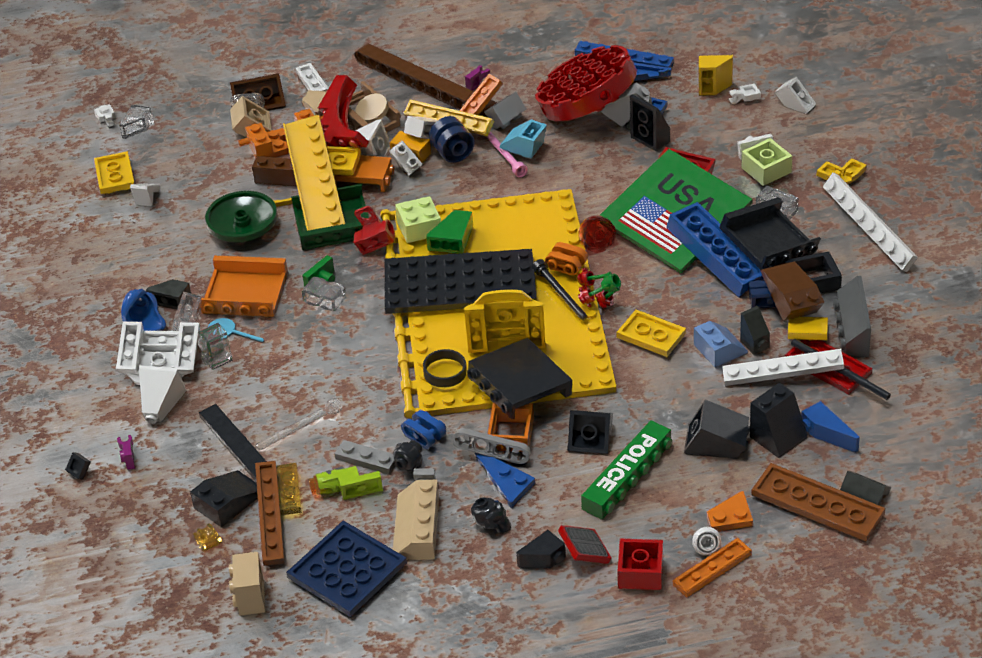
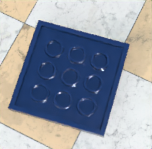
(346, 568)

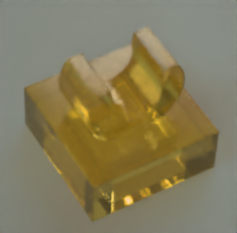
(207, 537)

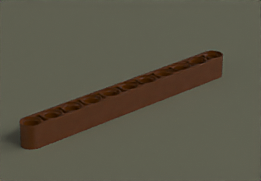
(415, 77)

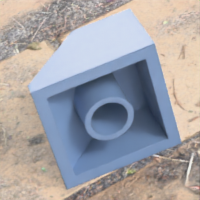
(717, 343)

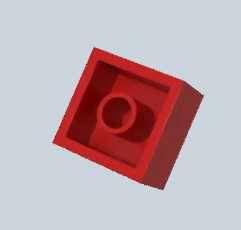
(640, 564)

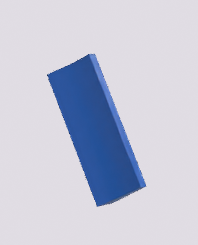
(705, 239)

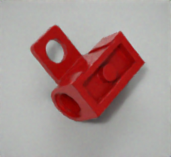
(374, 232)

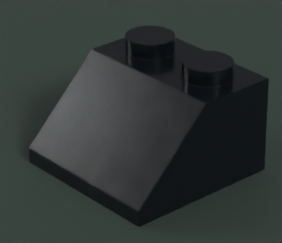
(589, 431)

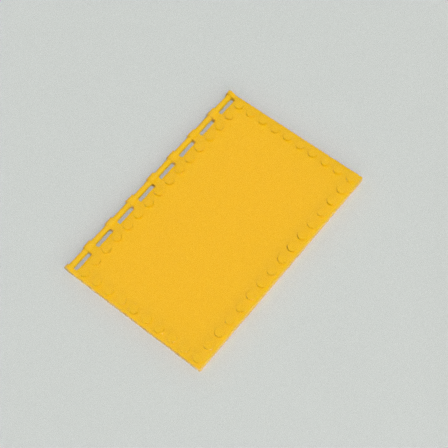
(571, 343)

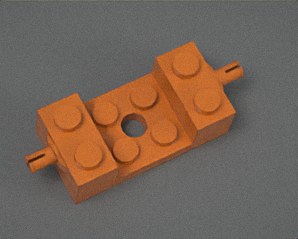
(272, 142)

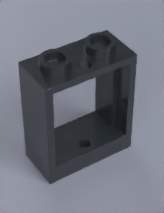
(831, 280)

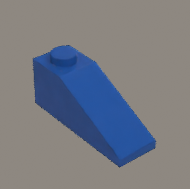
(826, 426)

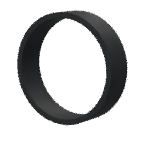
(447, 381)

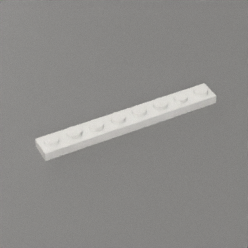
(870, 222)

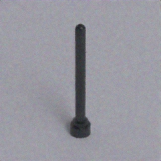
(541, 268)

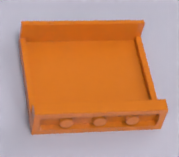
(245, 286)

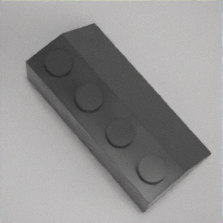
(853, 319)

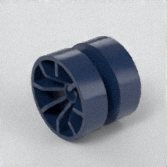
(451, 139)

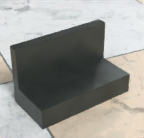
(864, 487)

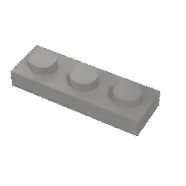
(365, 457)

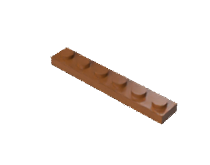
(269, 513)

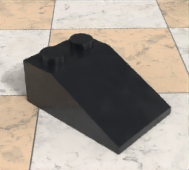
(648, 124)
(224, 496)

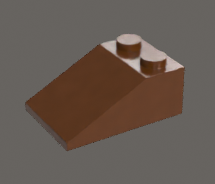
(792, 291)

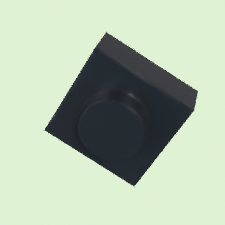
(77, 465)

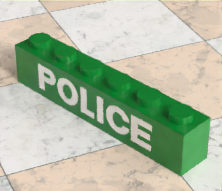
(626, 470)

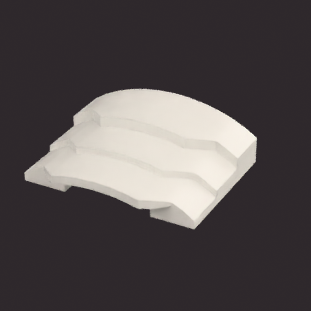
(157, 349)

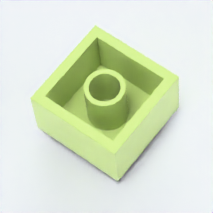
(766, 161)
(417, 218)

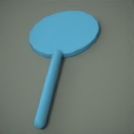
(229, 326)

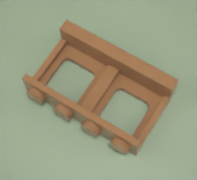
(357, 122)

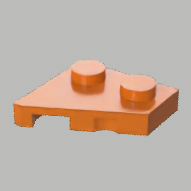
(730, 514)

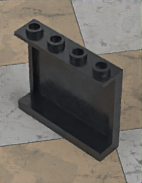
(766, 234)
(518, 376)

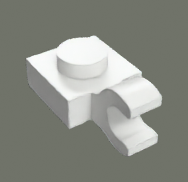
(746, 92)
(106, 114)

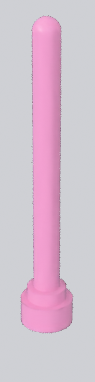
(518, 168)

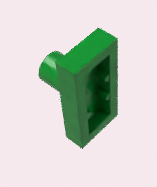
(322, 269)

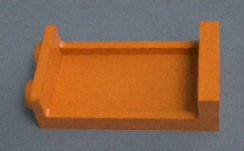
(371, 171)

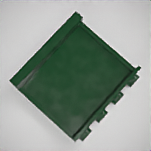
(351, 200)

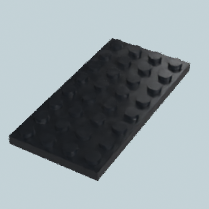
(454, 279)

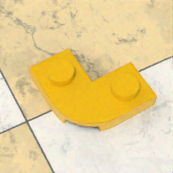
(849, 172)

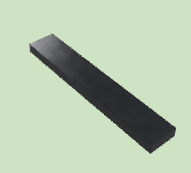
(232, 438)

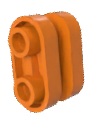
(566, 258)

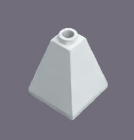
(377, 138)
(159, 391)

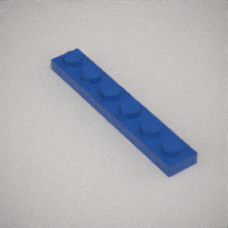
(637, 56)

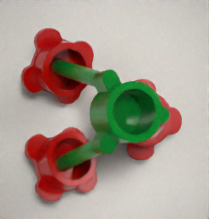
(604, 294)

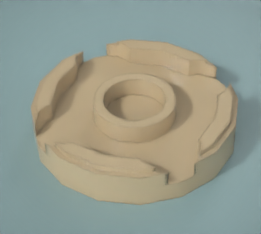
(372, 107)

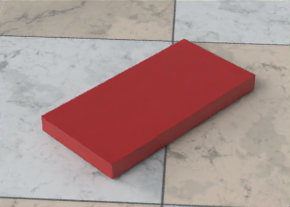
(833, 377)

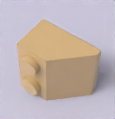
(247, 113)

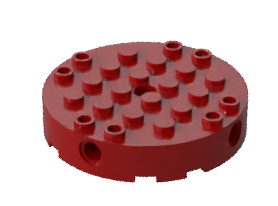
(593, 83)

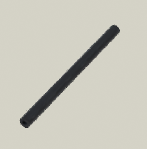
(847, 373)

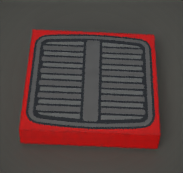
(584, 544)

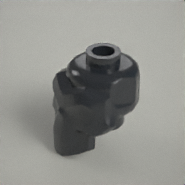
(408, 455)
(490, 514)

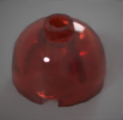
(596, 233)

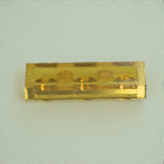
(288, 489)

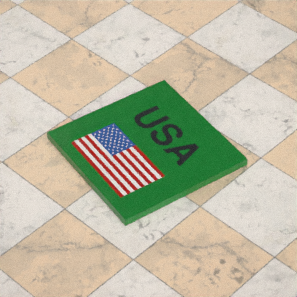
(662, 189)

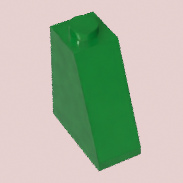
(451, 233)

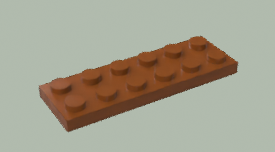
(818, 502)

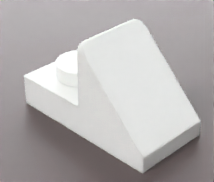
(144, 193)

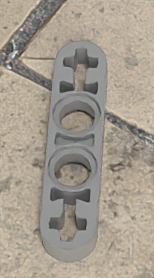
(492, 442)

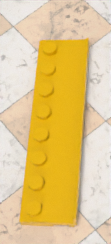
(313, 173)

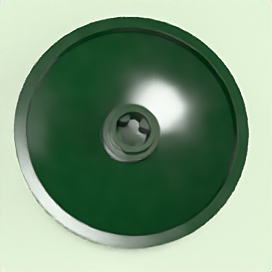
(241, 216)

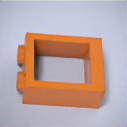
(522, 415)

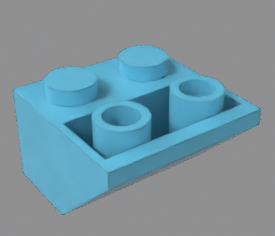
(525, 139)

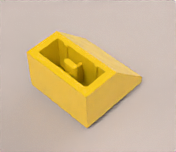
(715, 73)

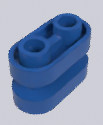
(423, 429)

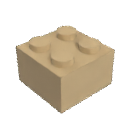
(247, 583)

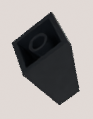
(777, 420)
(717, 432)

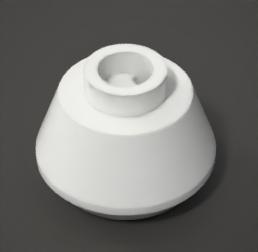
(706, 541)

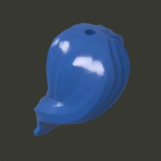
(142, 310)

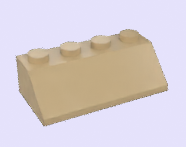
(417, 520)

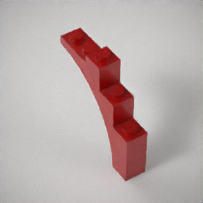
(335, 111)

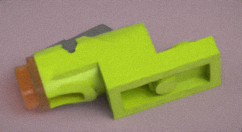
(347, 481)

